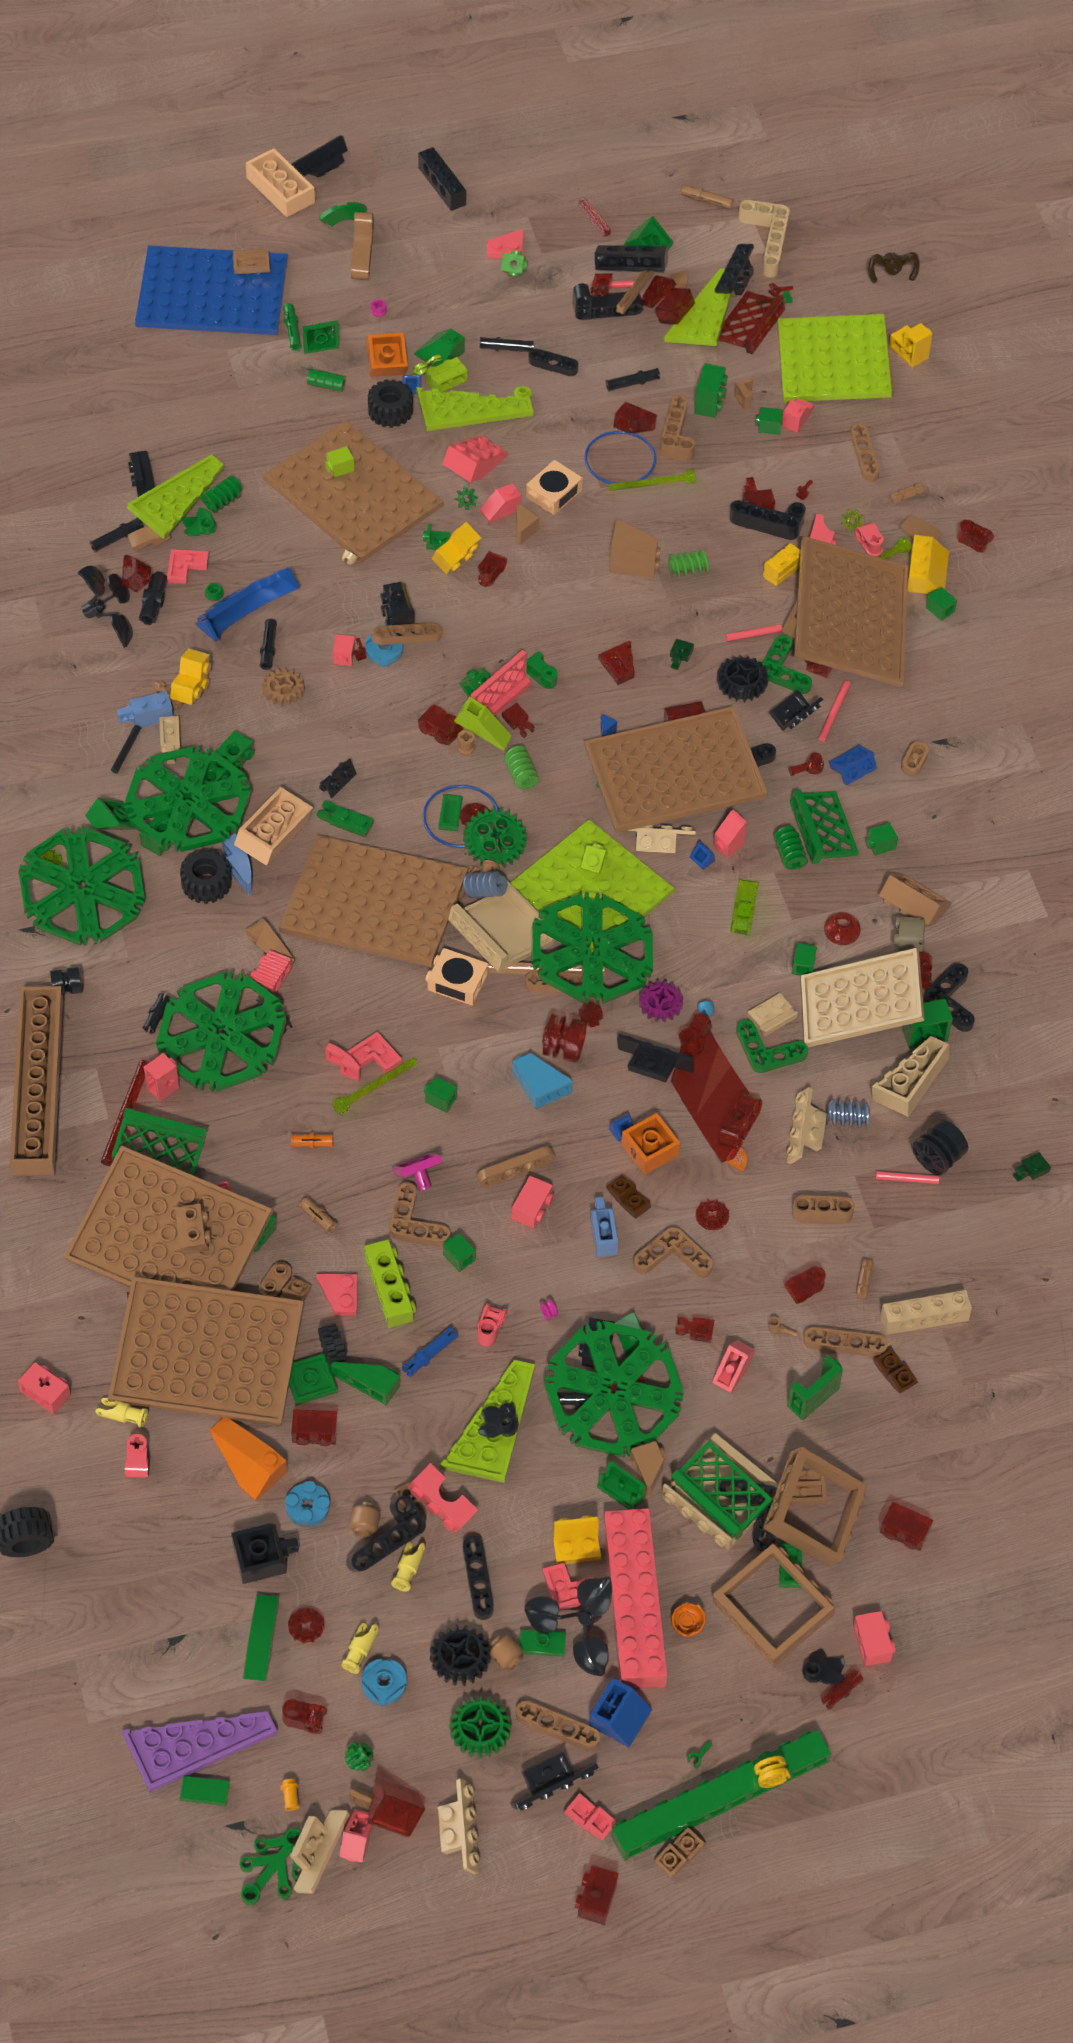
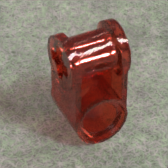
(973, 535)
(491, 568)
(806, 1284)
(305, 1718)

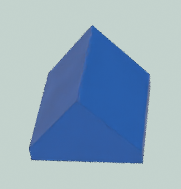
(412, 381)
(608, 726)
(702, 855)
(619, 1125)

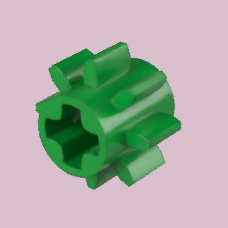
(460, 498)
(359, 1756)

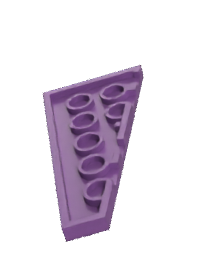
(187, 1747)

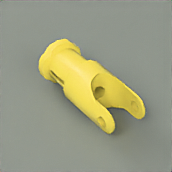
(123, 1412)
(408, 1567)
(359, 1648)

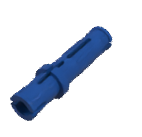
(423, 1357)

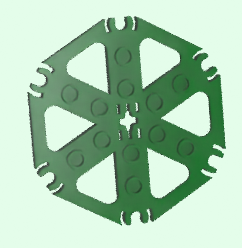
(184, 810)
(95, 885)
(605, 950)
(219, 1044)
(601, 1397)

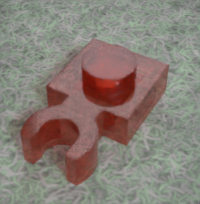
(517, 717)
(699, 1329)

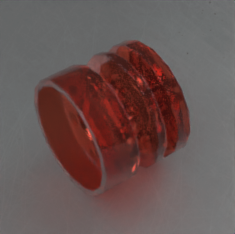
(564, 1038)

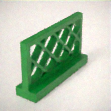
(807, 824)
(162, 1126)
(712, 1506)

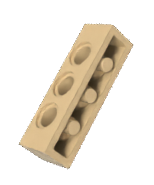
(926, 1312)

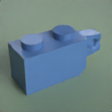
(146, 709)
(603, 1229)

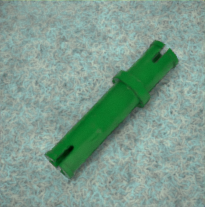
(291, 321)

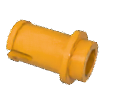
(289, 1790)

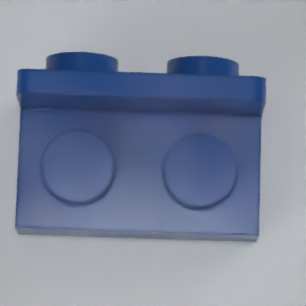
(854, 764)

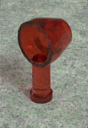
(814, 765)

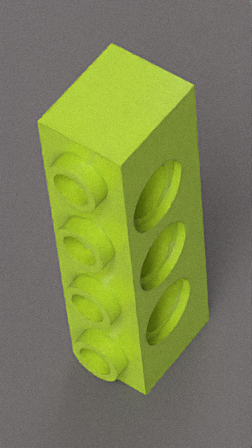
(394, 1313)

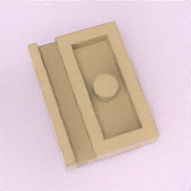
(772, 1014)

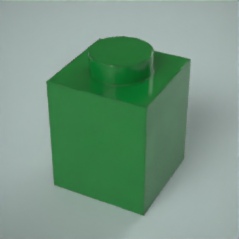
(769, 420)
(941, 603)
(882, 839)
(804, 959)
(440, 1094)
(459, 1252)

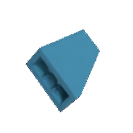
(540, 1081)

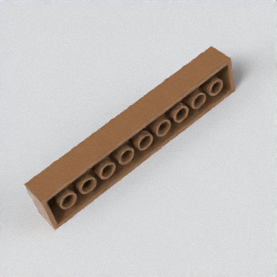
(36, 1081)

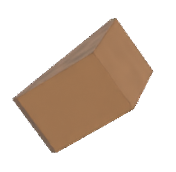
(526, 523)

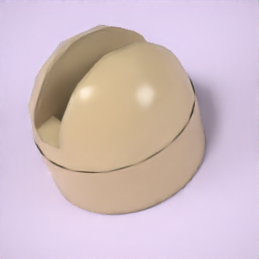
(349, 557)

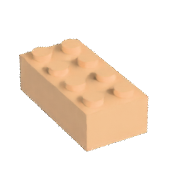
(280, 182)
(273, 826)

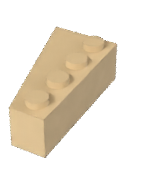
(911, 1079)

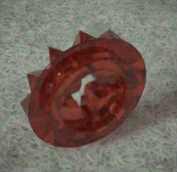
(471, 810)
(712, 1222)
(304, 1616)

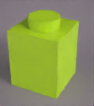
(339, 462)

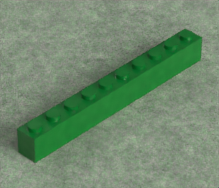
(714, 1797)

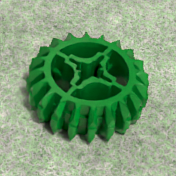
(470, 1726)

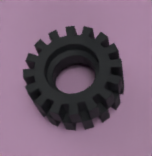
(332, 1343)

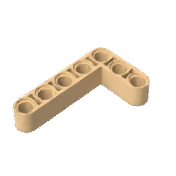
(772, 216)

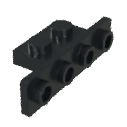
(322, 159)
(737, 271)
(141, 470)
(653, 1060)
(548, 1776)

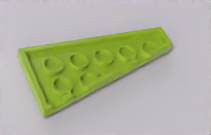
(705, 319)
(170, 501)

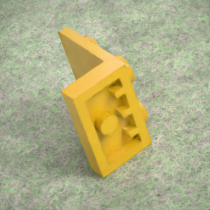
(576, 1540)

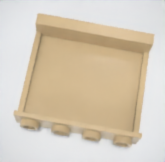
(499, 927)
(691, 1510)

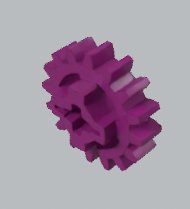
(651, 999)

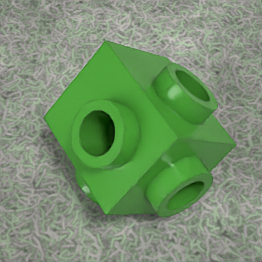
(507, 263)

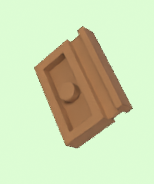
(251, 261)

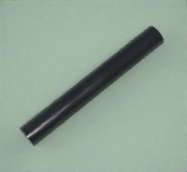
(125, 749)

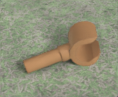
(780, 1328)

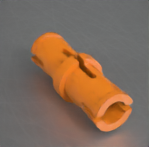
(326, 1140)

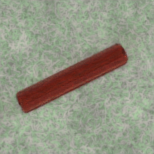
(595, 218)

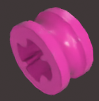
(374, 308)
(548, 1309)

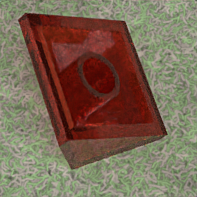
(395, 1808)

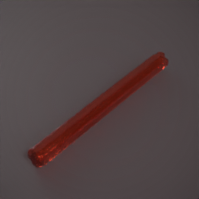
(129, 1103)

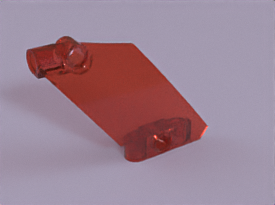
(714, 1091)

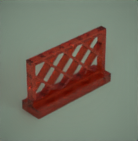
(762, 324)

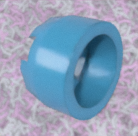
(706, 1008)

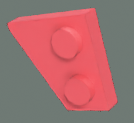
(504, 244)
(340, 1292)

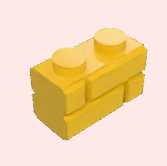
(782, 564)

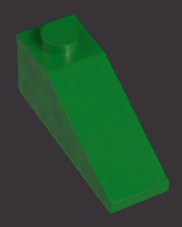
(370, 1379)

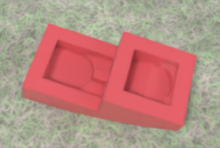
(347, 1064)
(589, 1817)

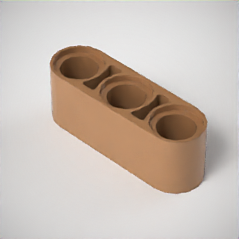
(813, 1210)

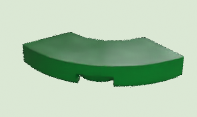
(343, 212)

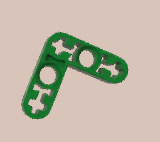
(776, 666)
(767, 1056)

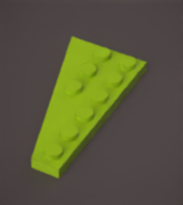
(463, 408)
(492, 1456)

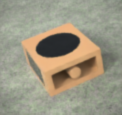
(554, 487)
(457, 976)

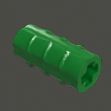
(326, 380)

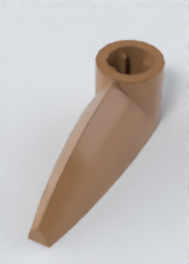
(263, 935)

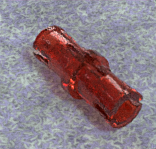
(842, 1689)

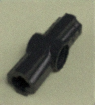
(153, 598)

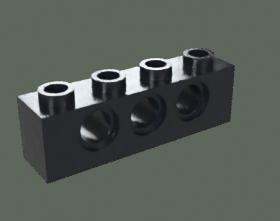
(442, 178)
(631, 257)

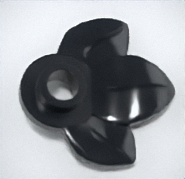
(497, 1419)
(823, 1669)

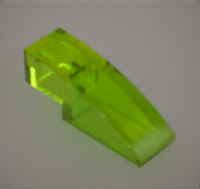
(744, 907)

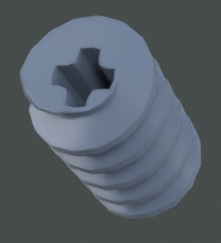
(485, 884)
(848, 1113)

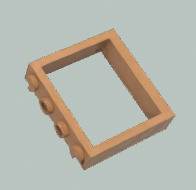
(775, 1519)
(771, 1654)

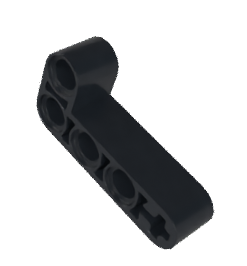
(597, 307)
(768, 520)
(384, 1539)

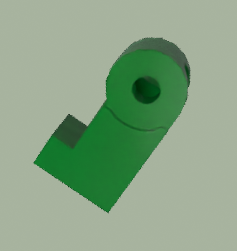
(541, 672)

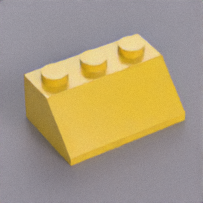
(927, 565)

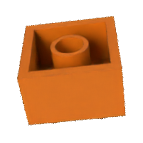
(386, 354)
(650, 1143)

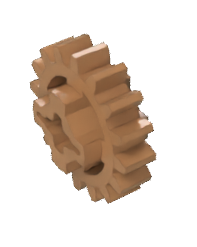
(283, 686)

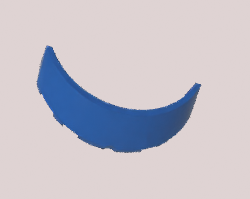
(244, 601)

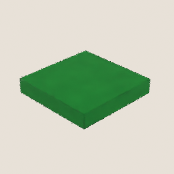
(311, 1379)

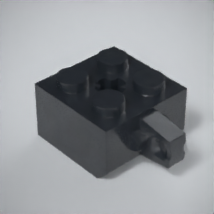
(396, 605)
(271, 1551)

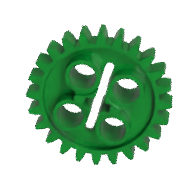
(478, 842)

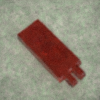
(601, 284)

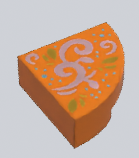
(739, 1161)

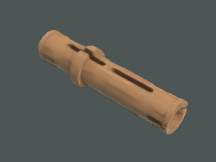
(700, 194)

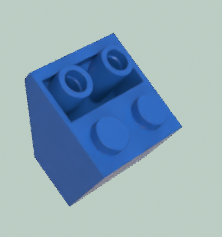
(620, 1713)

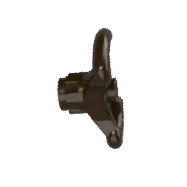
(893, 264)

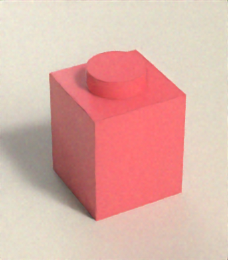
(343, 650)

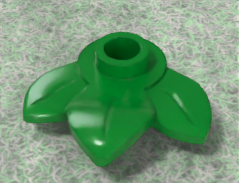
(200, 524)

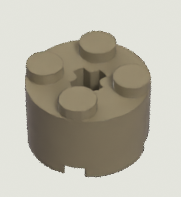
(909, 933)

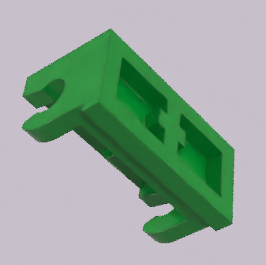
(622, 1486)

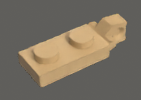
(169, 735)

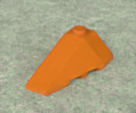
(249, 1458)

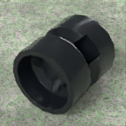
(68, 980)

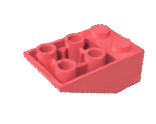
(473, 457)

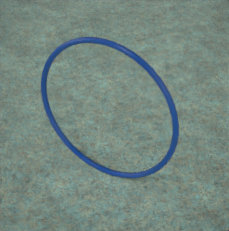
(618, 432)
(444, 789)

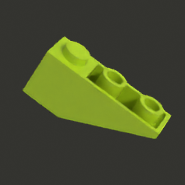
(483, 723)

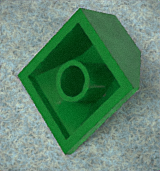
(649, 234)
(321, 337)
(446, 343)
(108, 815)

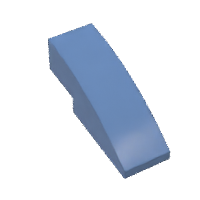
(238, 864)

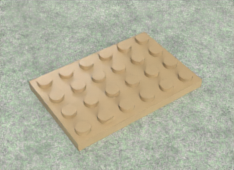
(862, 997)

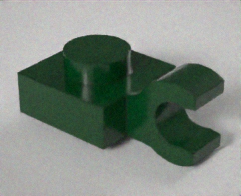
(680, 652)
(1033, 1166)

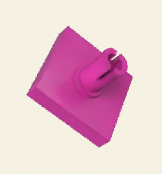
(417, 1167)

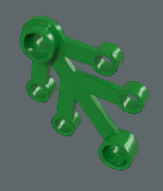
(274, 1863)

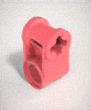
(870, 538)
(491, 1321)
(137, 1459)

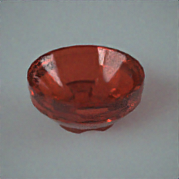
(842, 934)

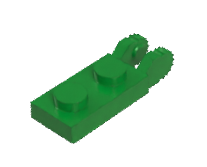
(345, 819)

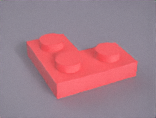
(183, 560)
(375, 1049)
(561, 1587)

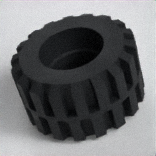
(390, 403)
(205, 889)
(25, 1532)

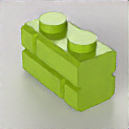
(446, 375)

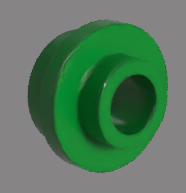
(214, 592)

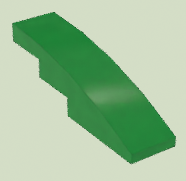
(261, 1638)

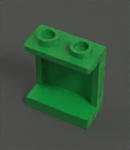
(805, 1401)

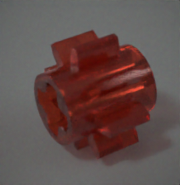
(591, 1013)

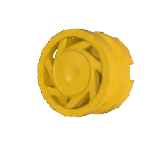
(772, 1771)

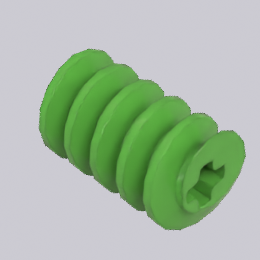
(688, 562)
(521, 767)

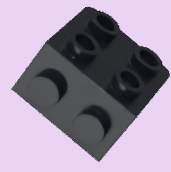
(793, 710)

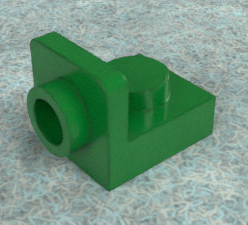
(435, 539)

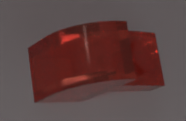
(762, 497)

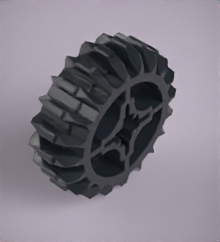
(744, 673)
(446, 1644)

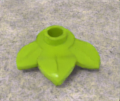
(421, 368)

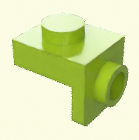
(594, 858)

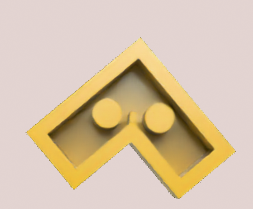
(912, 344)
(457, 549)
(192, 677)

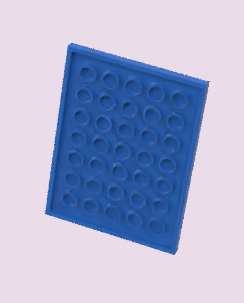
(202, 293)

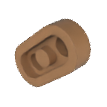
(913, 761)
(275, 1280)

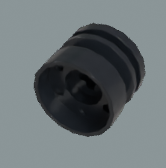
(940, 1147)

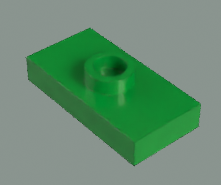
(543, 1644)

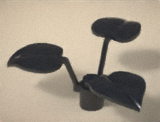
(95, 607)
(596, 1596)

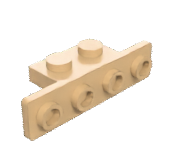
(659, 840)
(807, 1126)
(459, 1828)
(316, 1847)

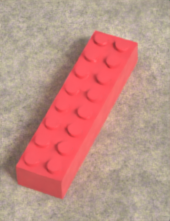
(635, 1599)

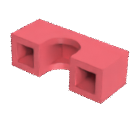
(453, 1514)

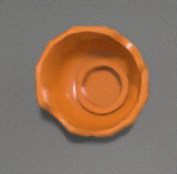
(688, 1620)

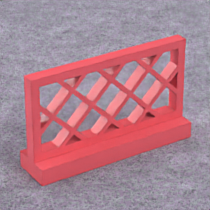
(504, 685)

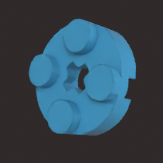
(383, 656)
(307, 1516)
(383, 1694)

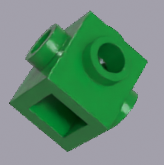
(474, 680)

